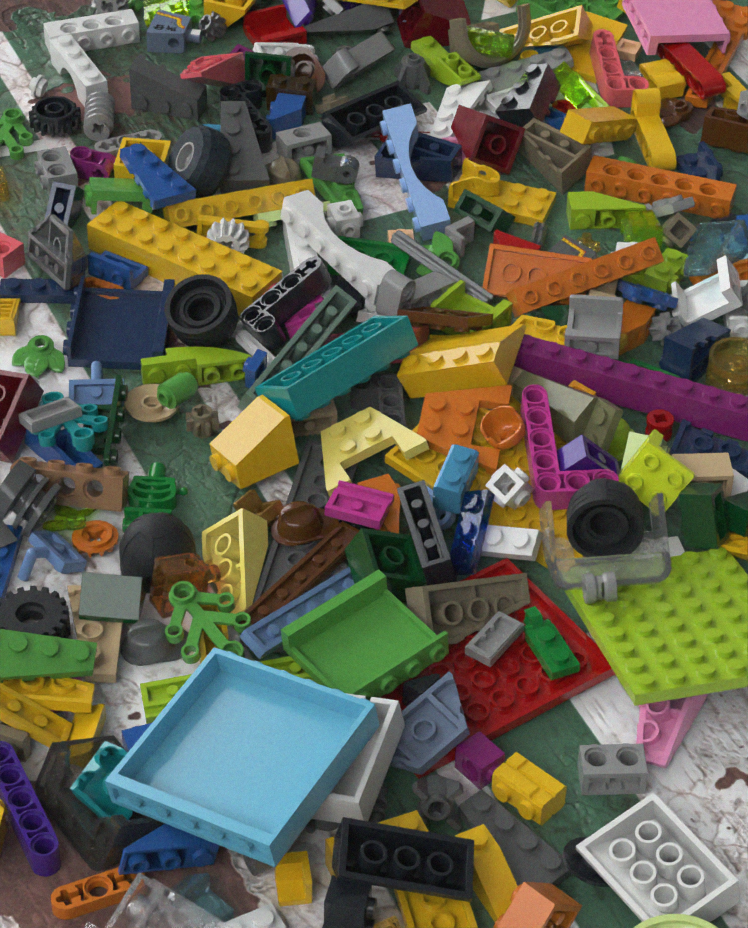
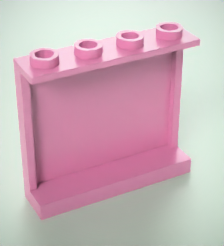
(676, 22)

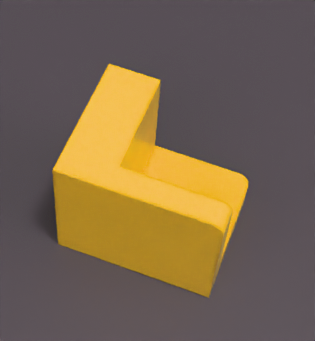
(293, 879)

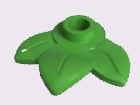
(443, 248)
(38, 359)

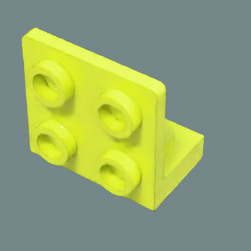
(654, 472)

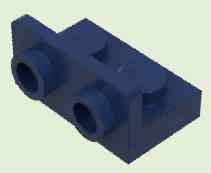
(700, 164)

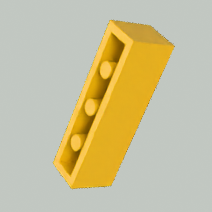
(598, 125)

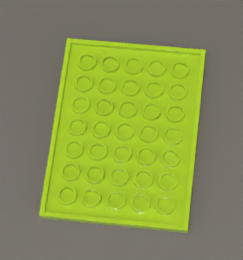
(678, 633)

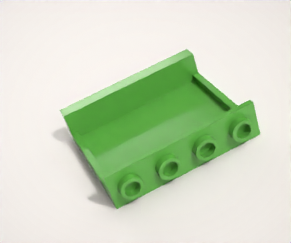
(363, 641)

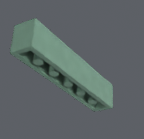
(308, 338)

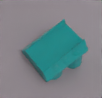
(91, 785)

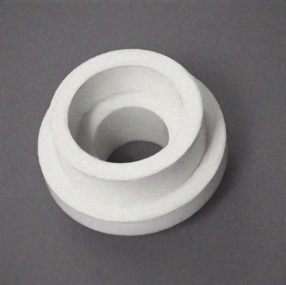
(38, 86)

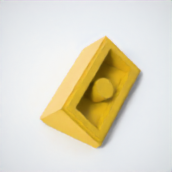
(88, 724)

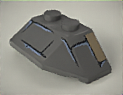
(57, 251)

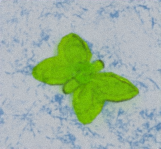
(67, 519)

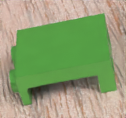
(114, 190)

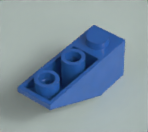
(167, 850)

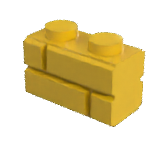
(528, 789)

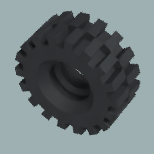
(35, 605)

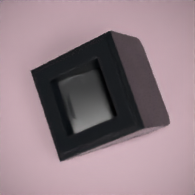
(414, 688)

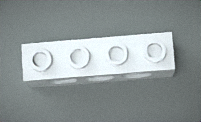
(96, 30)

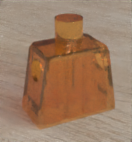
(179, 568)

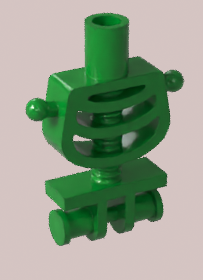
(151, 494)

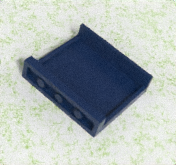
(117, 329)

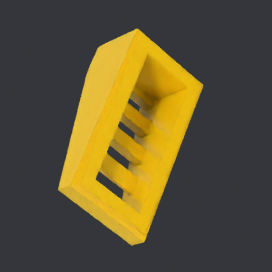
(9, 316)

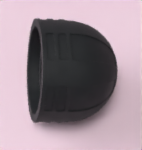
(202, 311)
(605, 519)
(152, 537)

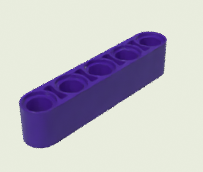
(27, 815)

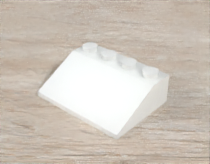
(660, 864)

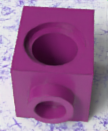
(478, 759)

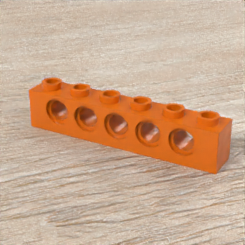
(650, 184)
(585, 277)

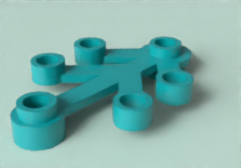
(82, 438)

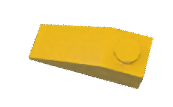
(491, 874)

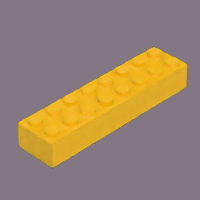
(178, 252)

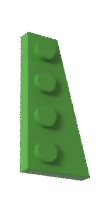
(331, 190)
(37, 655)

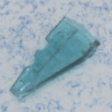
(714, 241)

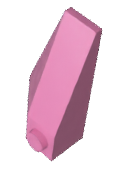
(665, 725)

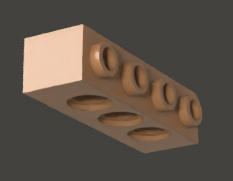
(114, 483)

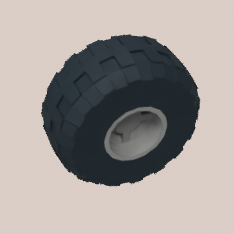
(201, 159)

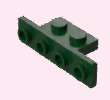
(106, 441)

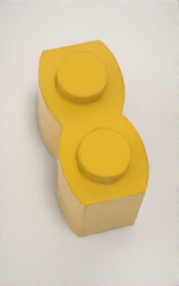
(664, 76)

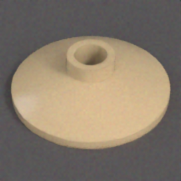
(144, 405)

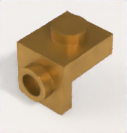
(252, 503)

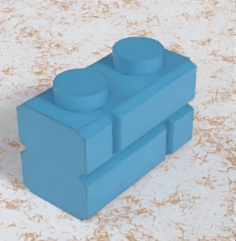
(455, 478)

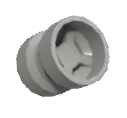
(599, 587)

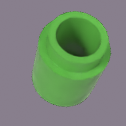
(177, 390)

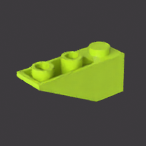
(597, 210)

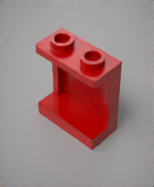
(272, 26)

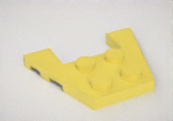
(360, 438)

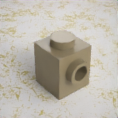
(677, 231)

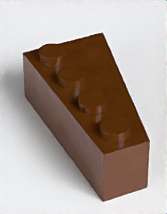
(725, 129)

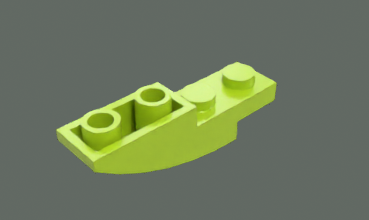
(444, 66)
(206, 364)

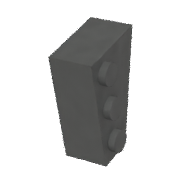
(164, 92)

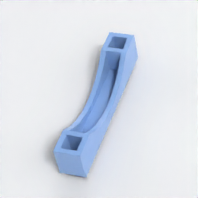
(428, 209)

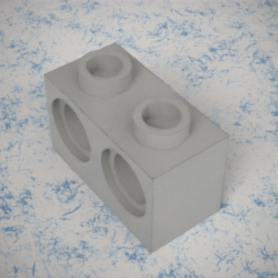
(55, 166)
(612, 769)

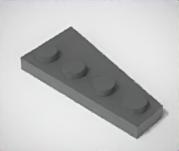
(524, 851)

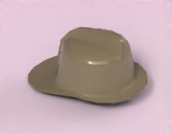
(283, 170)

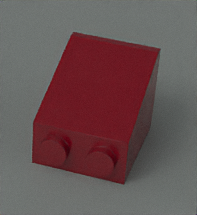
(430, 18)
(487, 138)

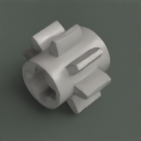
(663, 326)

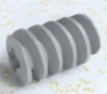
(99, 115)

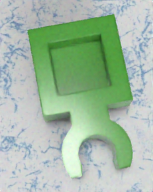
(196, 10)

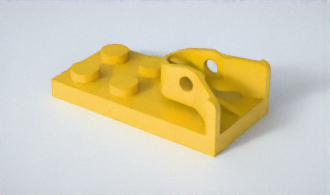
(521, 201)

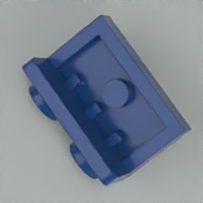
(116, 269)

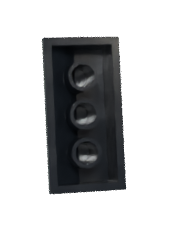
(362, 116)
(404, 859)

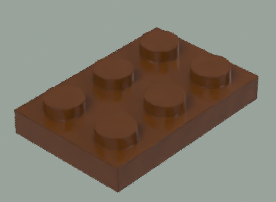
(441, 318)

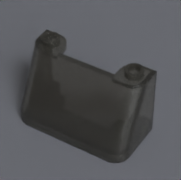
(95, 838)

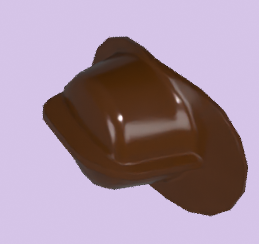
(307, 65)
(301, 524)

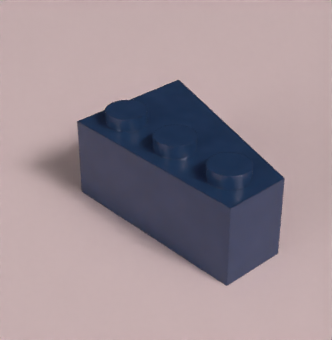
(430, 160)

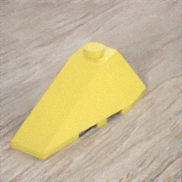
(239, 550)

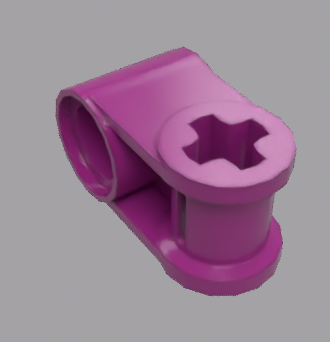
(90, 162)

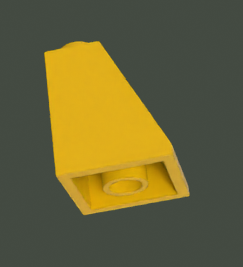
(255, 444)

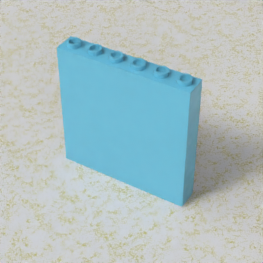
(243, 755)

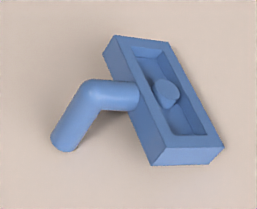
(93, 390)
(55, 550)

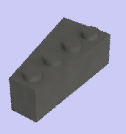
(247, 163)

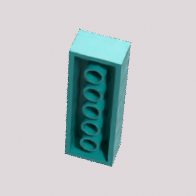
(340, 365)

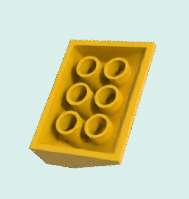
(461, 361)

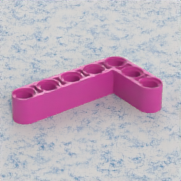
(542, 458)

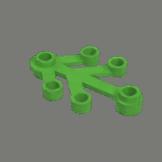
(14, 119)
(203, 620)

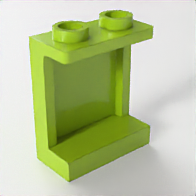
(457, 299)

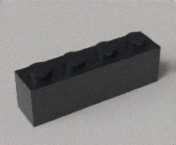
(426, 534)

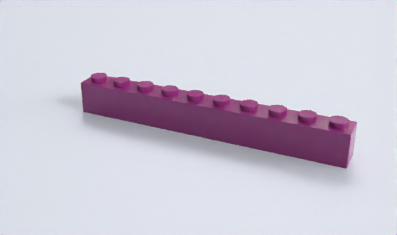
(637, 386)

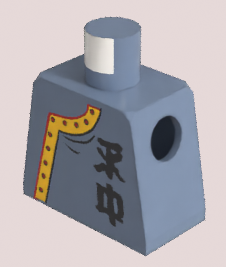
(171, 33)

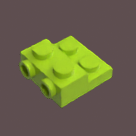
(663, 274)

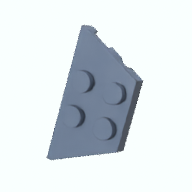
(431, 728)

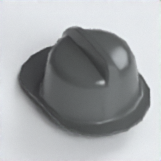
(148, 644)

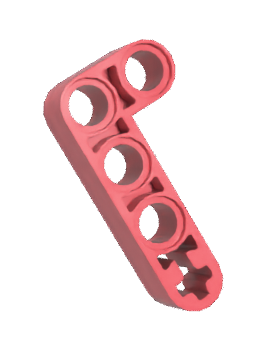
(611, 82)

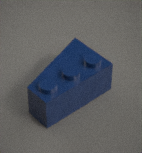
(688, 348)

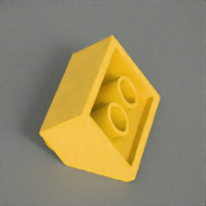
(228, 9)

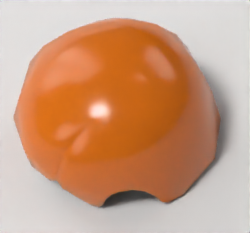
(503, 427)

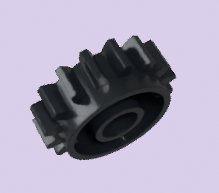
(55, 116)

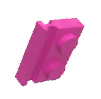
(359, 504)

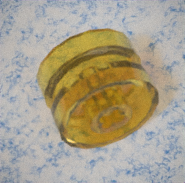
(728, 365)

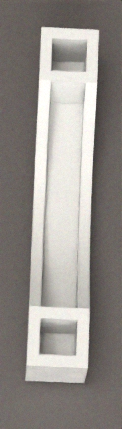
(305, 216)

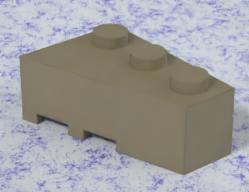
(555, 154)

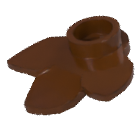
(674, 111)

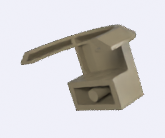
(460, 42)

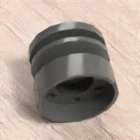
(26, 499)

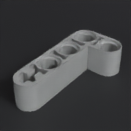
(350, 63)
(402, 292)

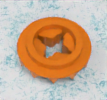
(95, 529)

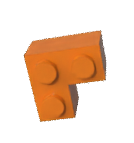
(539, 907)

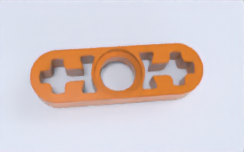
(91, 903)

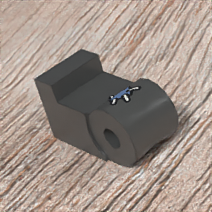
(334, 167)

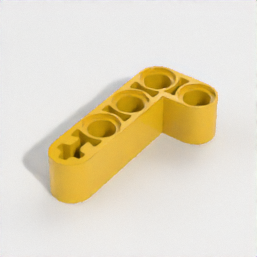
(650, 129)

